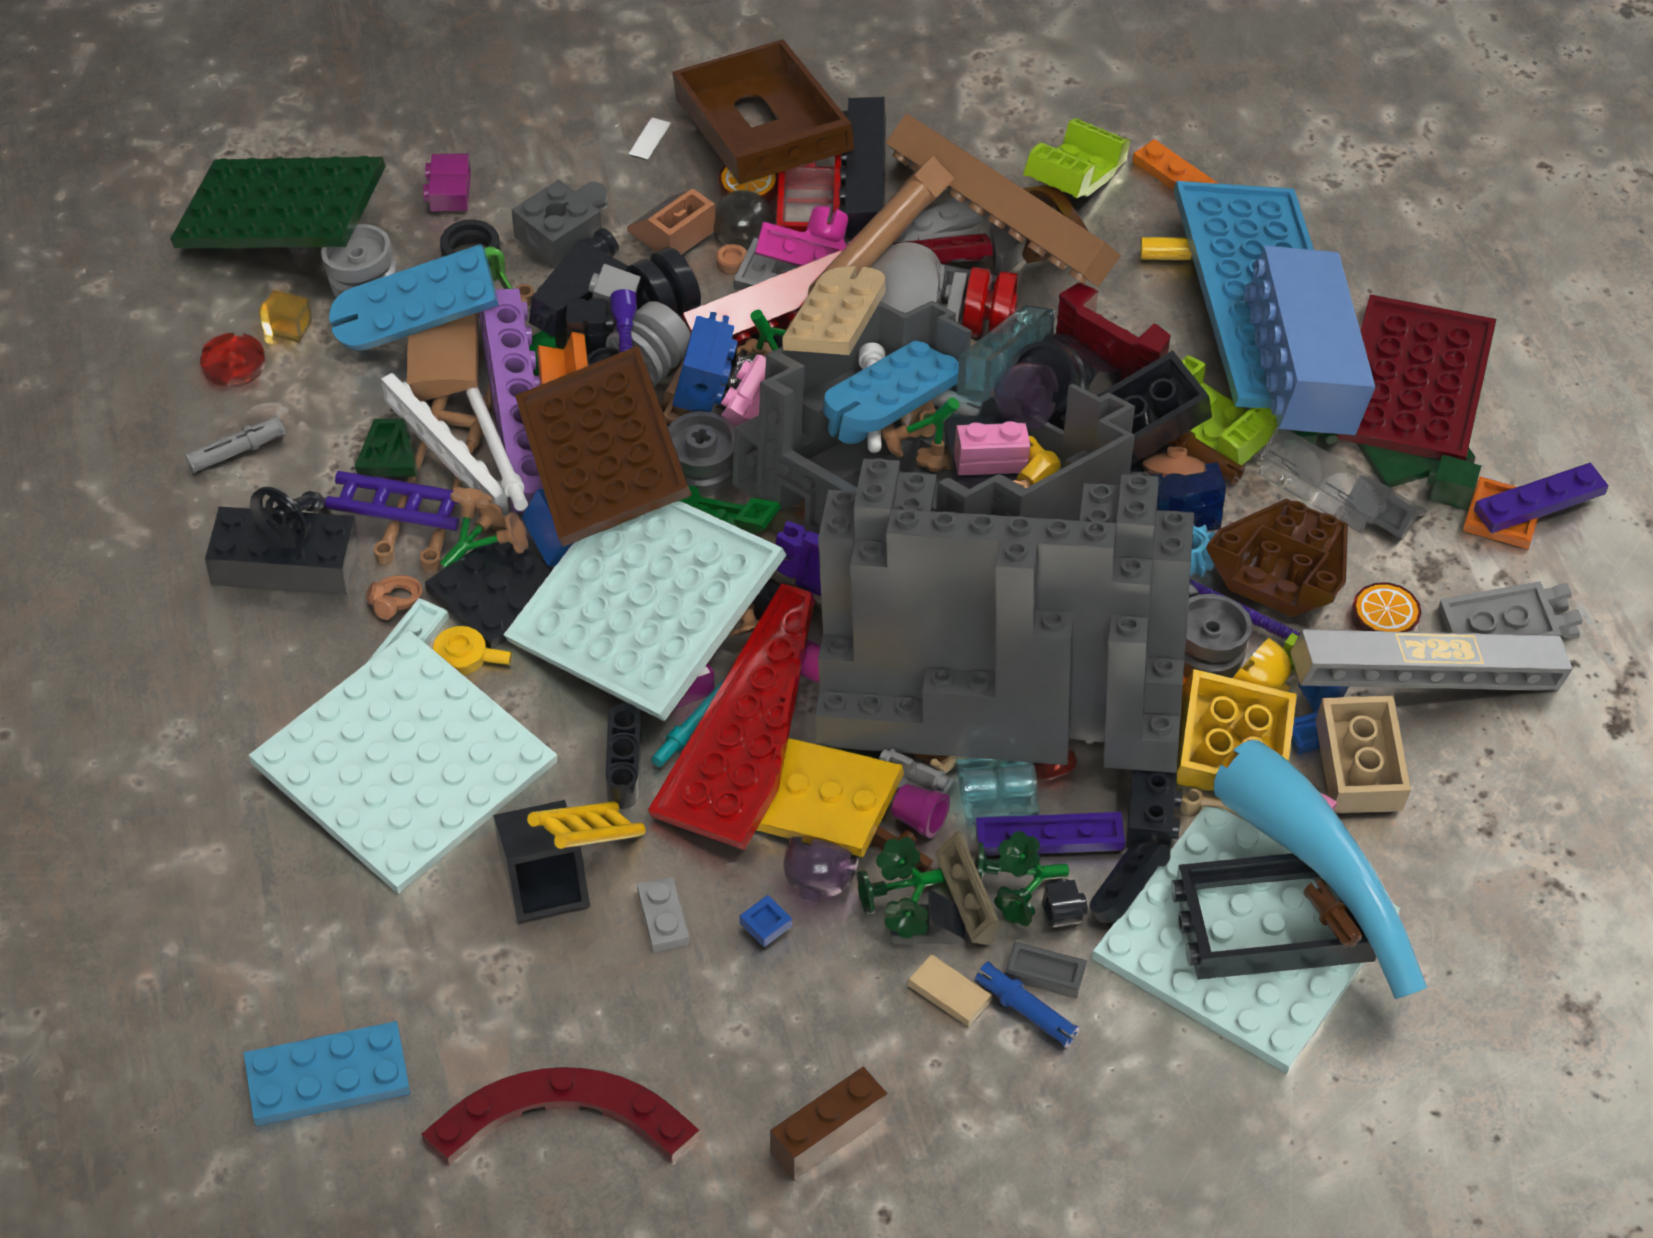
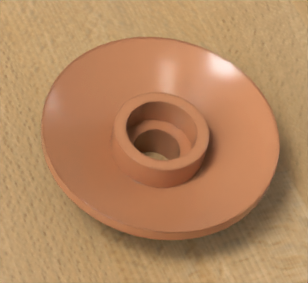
(1173, 461)

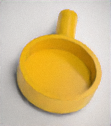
(466, 650)

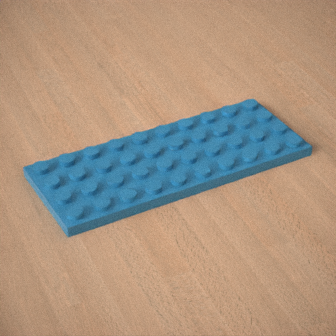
(1225, 236)

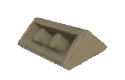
(967, 890)

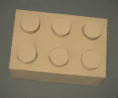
(1363, 754)

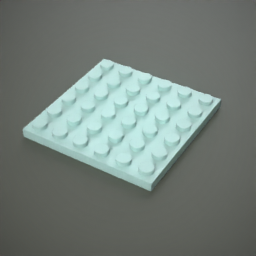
(646, 603)
(403, 760)
(1261, 1012)

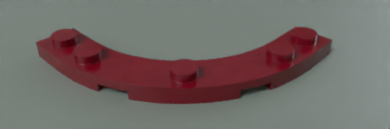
(561, 1089)

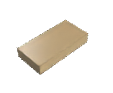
(949, 990)

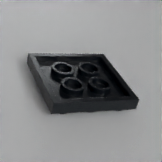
(489, 588)

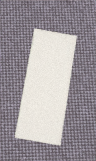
(649, 138)

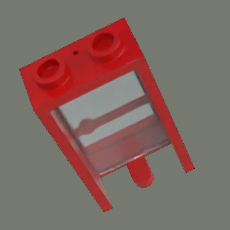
(803, 190)

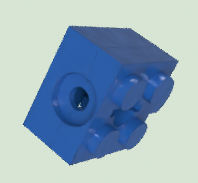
(706, 364)

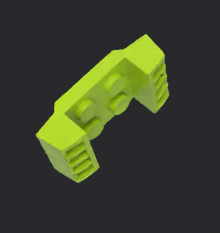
(1082, 162)
(1231, 429)

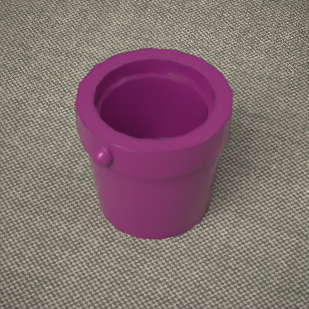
(921, 809)

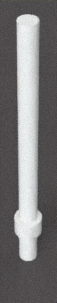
(511, 482)

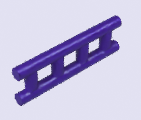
(383, 488)

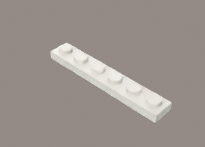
(441, 441)

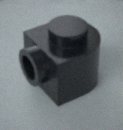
(1063, 903)

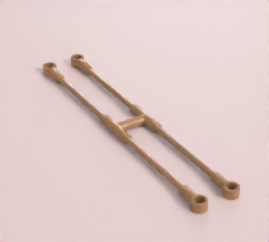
(472, 442)

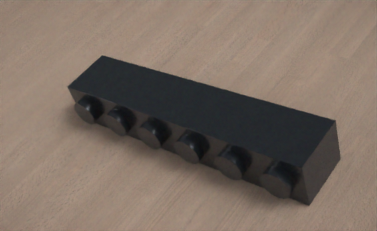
(864, 174)

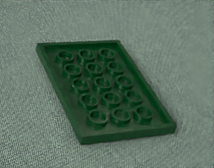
(279, 202)

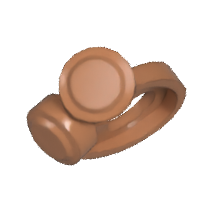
(387, 606)

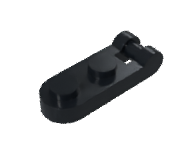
(1128, 880)

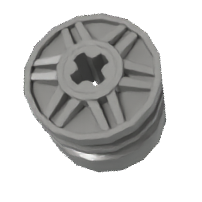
(660, 337)

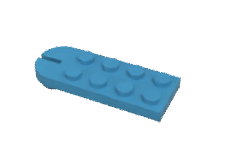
(414, 300)
(888, 391)

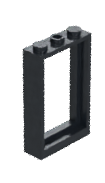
(1256, 959)

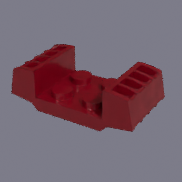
(1117, 345)

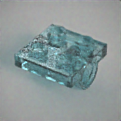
(996, 788)

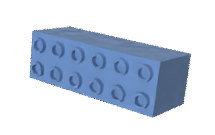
(1309, 341)

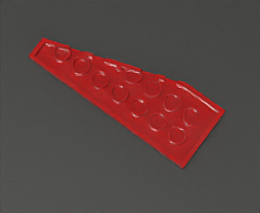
(741, 742)

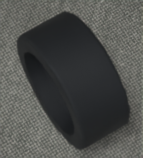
(468, 231)

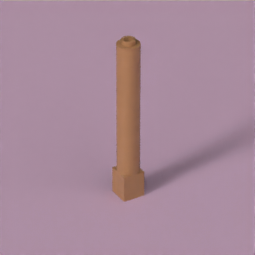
(893, 218)

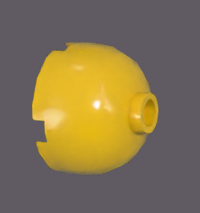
(1267, 667)

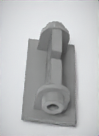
(918, 773)

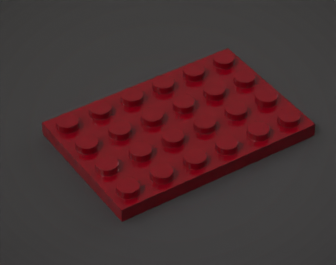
(1425, 377)

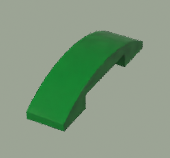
(749, 517)

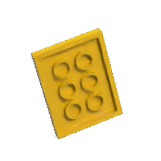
(831, 796)

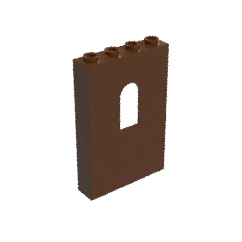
(807, 122)

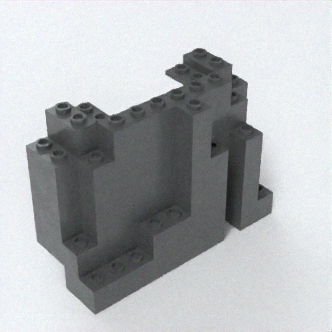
(793, 458)
(1002, 626)

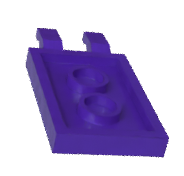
(802, 555)

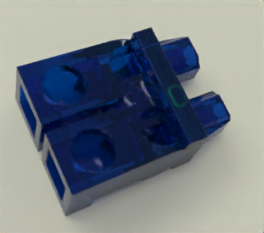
(1195, 493)

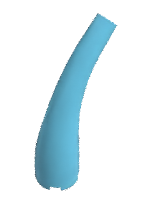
(1294, 813)

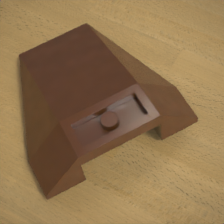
(1283, 557)

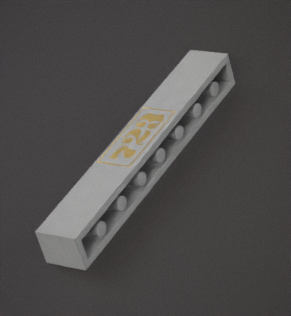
(1430, 660)

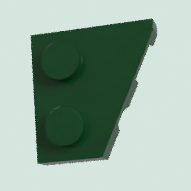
(387, 450)

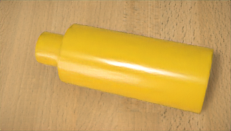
(1164, 248)

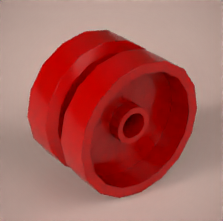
(989, 304)

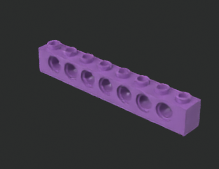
(510, 373)

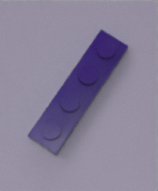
(1540, 497)
(1055, 832)

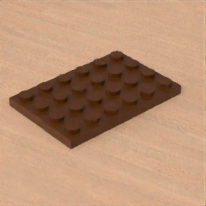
(601, 446)

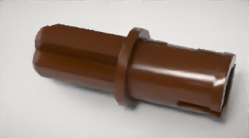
(1333, 913)

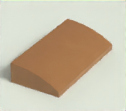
(443, 359)

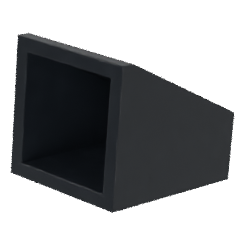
(537, 872)

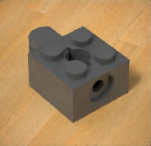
(559, 218)

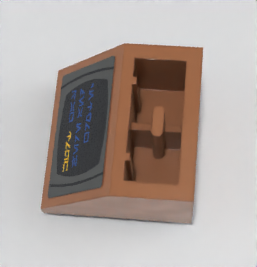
(676, 222)

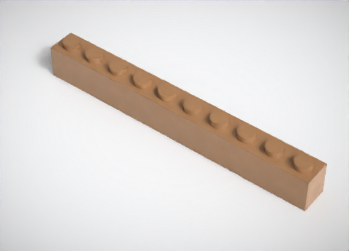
(1006, 203)

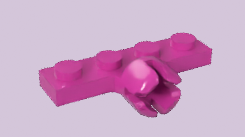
(807, 246)

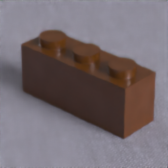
(828, 1123)

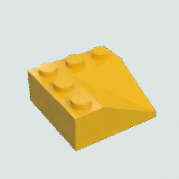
(1223, 714)

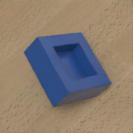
(765, 921)

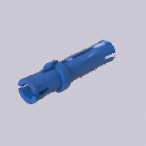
(1014, 995)

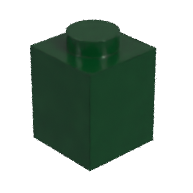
(1454, 482)

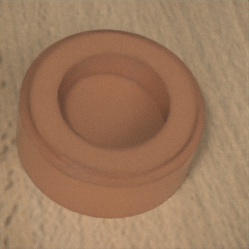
(730, 258)

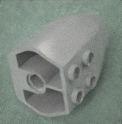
(911, 276)

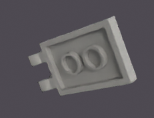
(1514, 611)

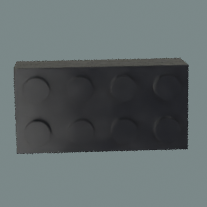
(1165, 403)
(248, 559)

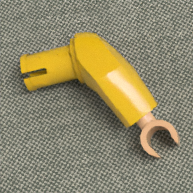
(1039, 466)

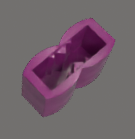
(448, 182)

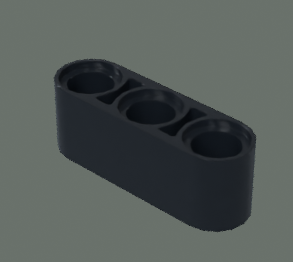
(623, 755)

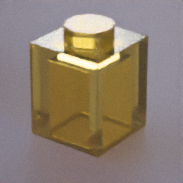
(286, 316)

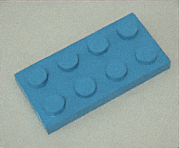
(326, 1073)

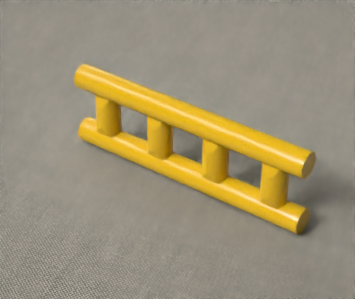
(586, 824)

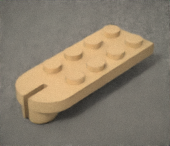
(836, 311)

